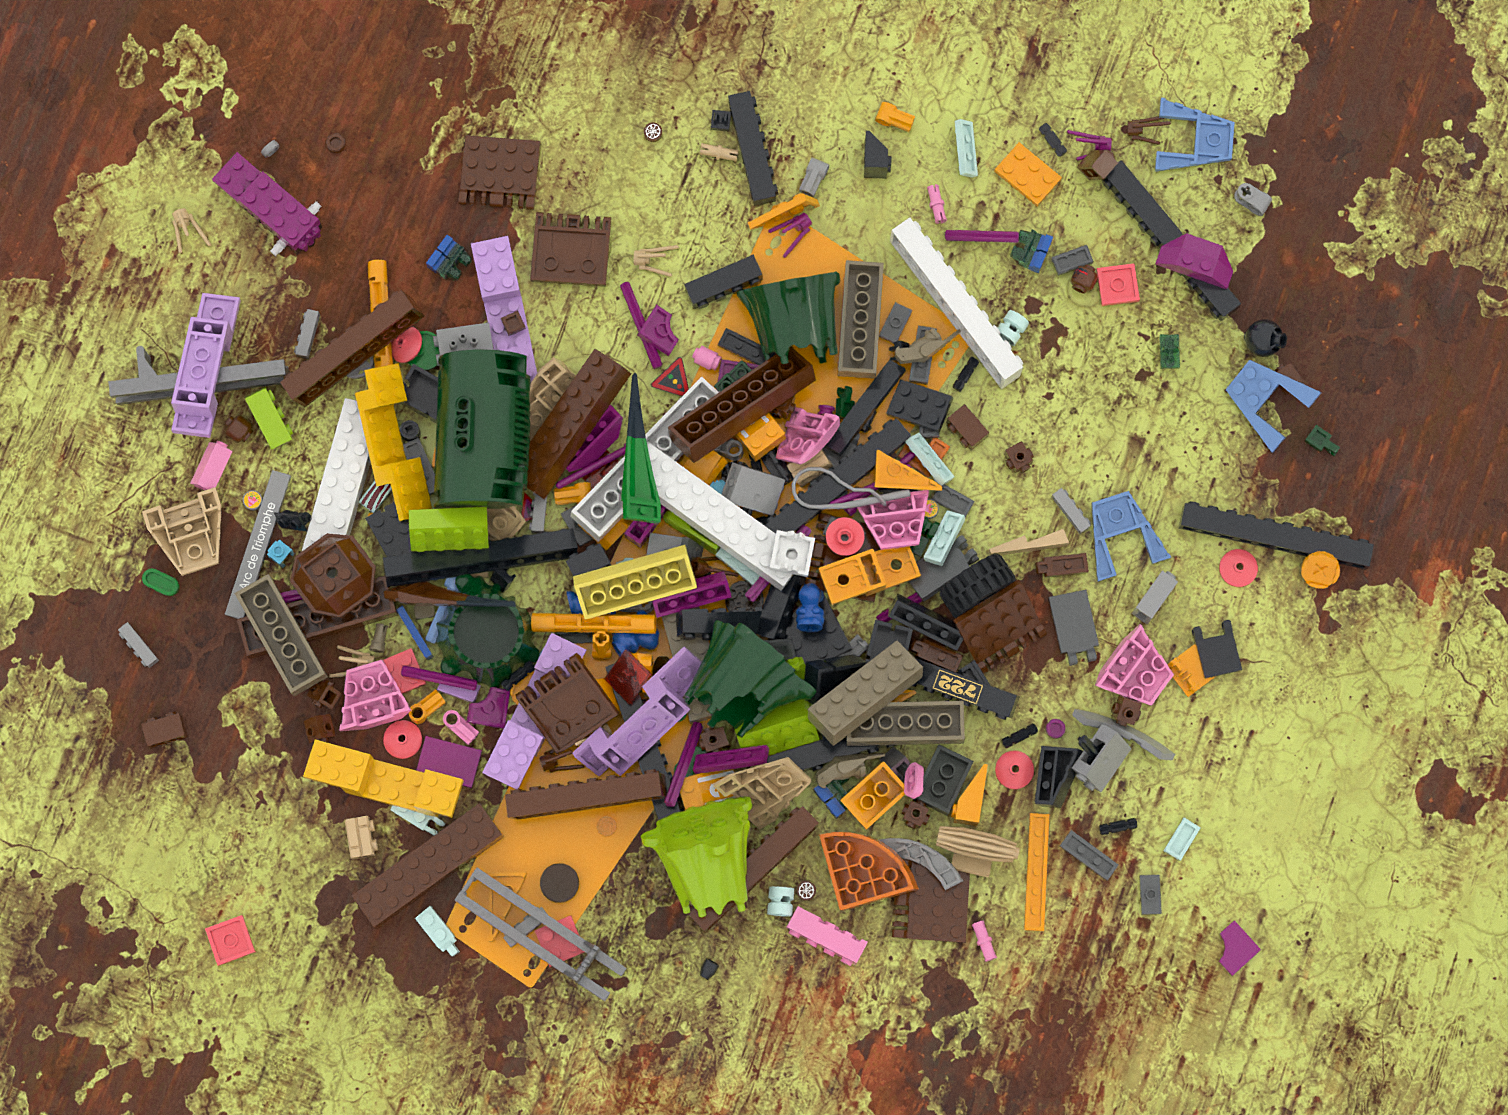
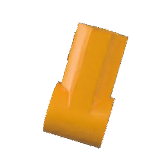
(890, 116)
(572, 494)
(601, 645)
(428, 706)

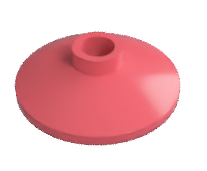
(406, 345)
(847, 527)
(1231, 574)
(412, 741)
(1007, 776)

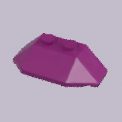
(1197, 259)
(599, 440)

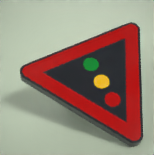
(672, 379)

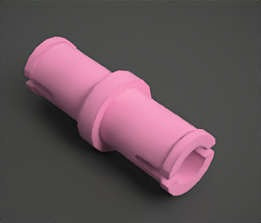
(936, 204)
(984, 941)

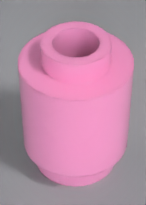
(706, 358)

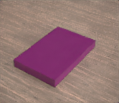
(450, 759)

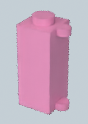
(211, 466)

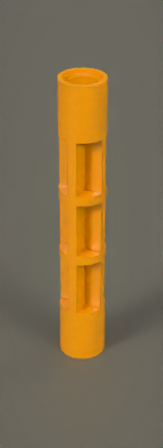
(379, 294)
(608, 622)

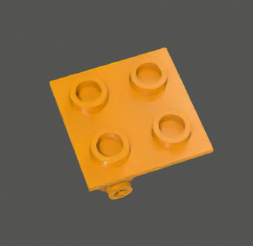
(1188, 671)

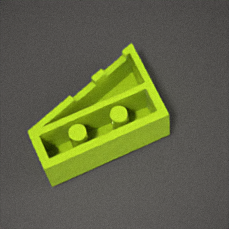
(269, 417)

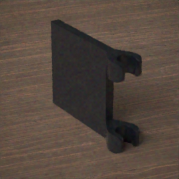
(1219, 653)

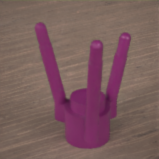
(1101, 142)
(800, 223)

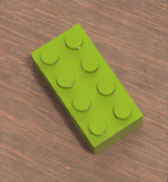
(448, 529)
(782, 729)

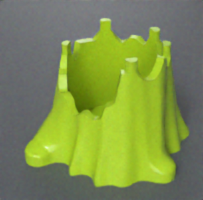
(705, 853)

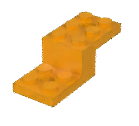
(868, 573)

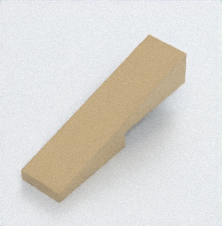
(1020, 545)

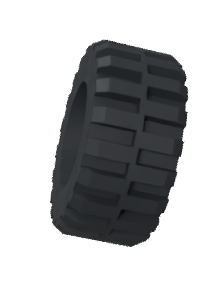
(976, 584)

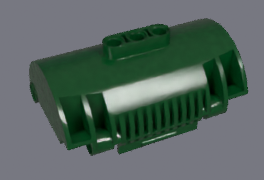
(496, 457)

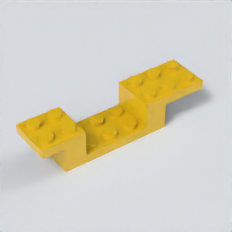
(385, 441)
(383, 782)

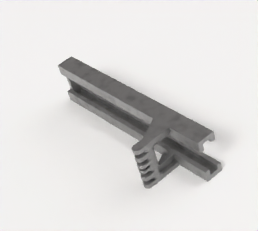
(156, 387)
(591, 950)

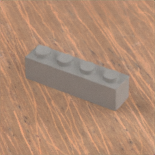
(307, 334)
(538, 514)
(1073, 514)
(134, 641)
(525, 927)

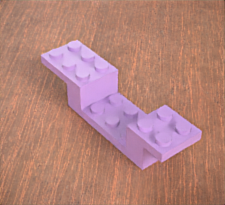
(502, 296)
(200, 364)
(647, 723)
(521, 736)

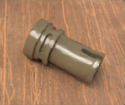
(378, 642)

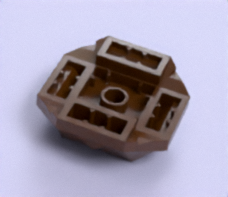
(338, 594)

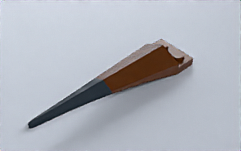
(432, 595)

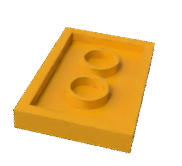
(1028, 174)

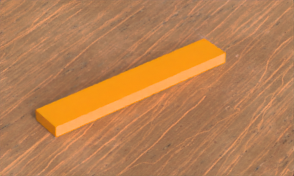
(1036, 872)

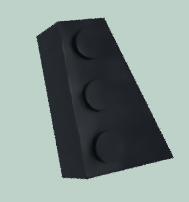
(1055, 775)

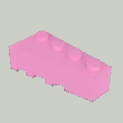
(827, 936)

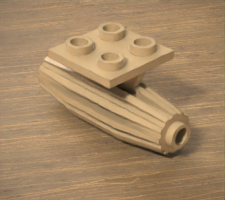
(975, 849)

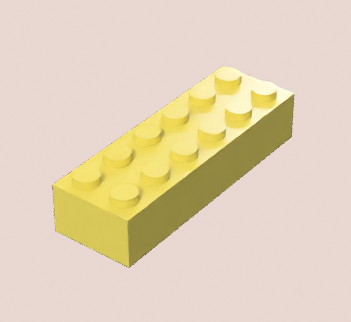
(634, 582)

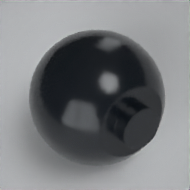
(1265, 338)

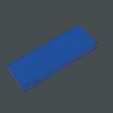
(414, 632)

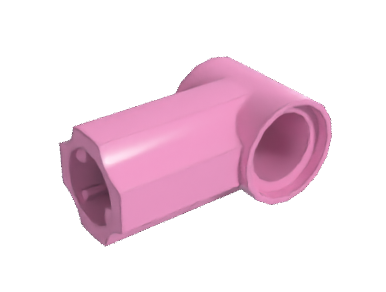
(461, 727)

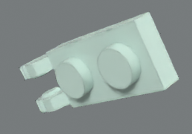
(418, 819)

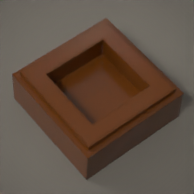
(513, 323)

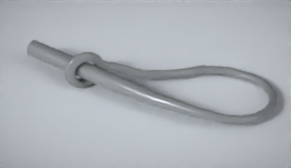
(851, 504)

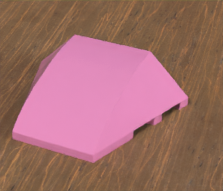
(806, 435)
(898, 522)
(1135, 669)
(371, 698)

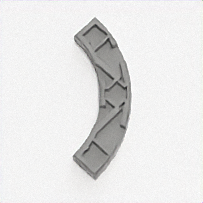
(1096, 720)
(928, 857)

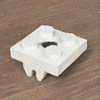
(798, 542)

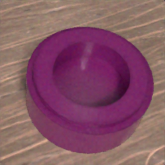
(1055, 728)

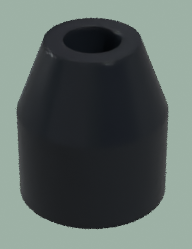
(708, 968)

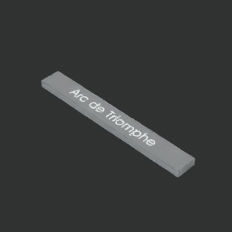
(259, 539)

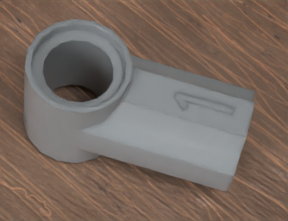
(815, 173)

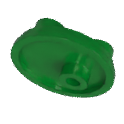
(426, 357)

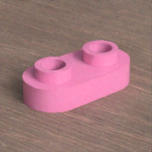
(914, 780)

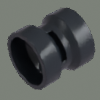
(413, 431)

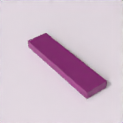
(731, 759)

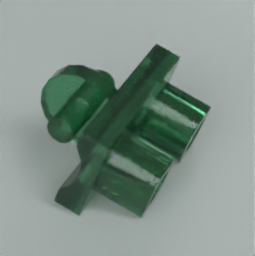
(1169, 351)

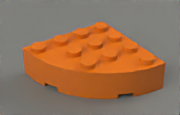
(864, 869)

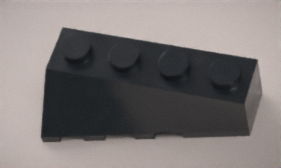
(699, 623)

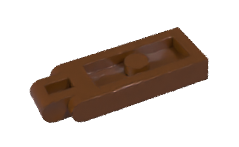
(1062, 565)
(936, 654)

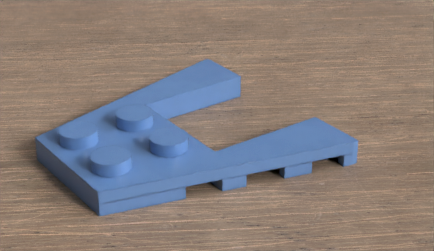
(1212, 138)
(1253, 388)
(1117, 516)

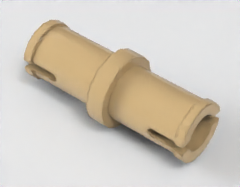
(718, 152)

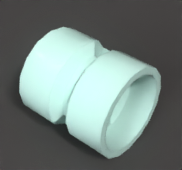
(1015, 322)
(780, 901)

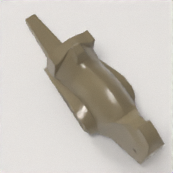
(923, 348)
(844, 767)

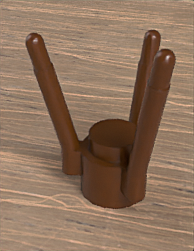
(1135, 128)
(701, 567)
(550, 760)

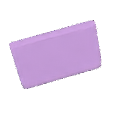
(461, 693)

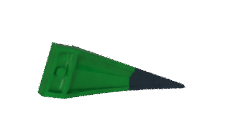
(638, 486)

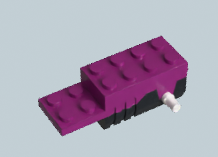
(270, 205)

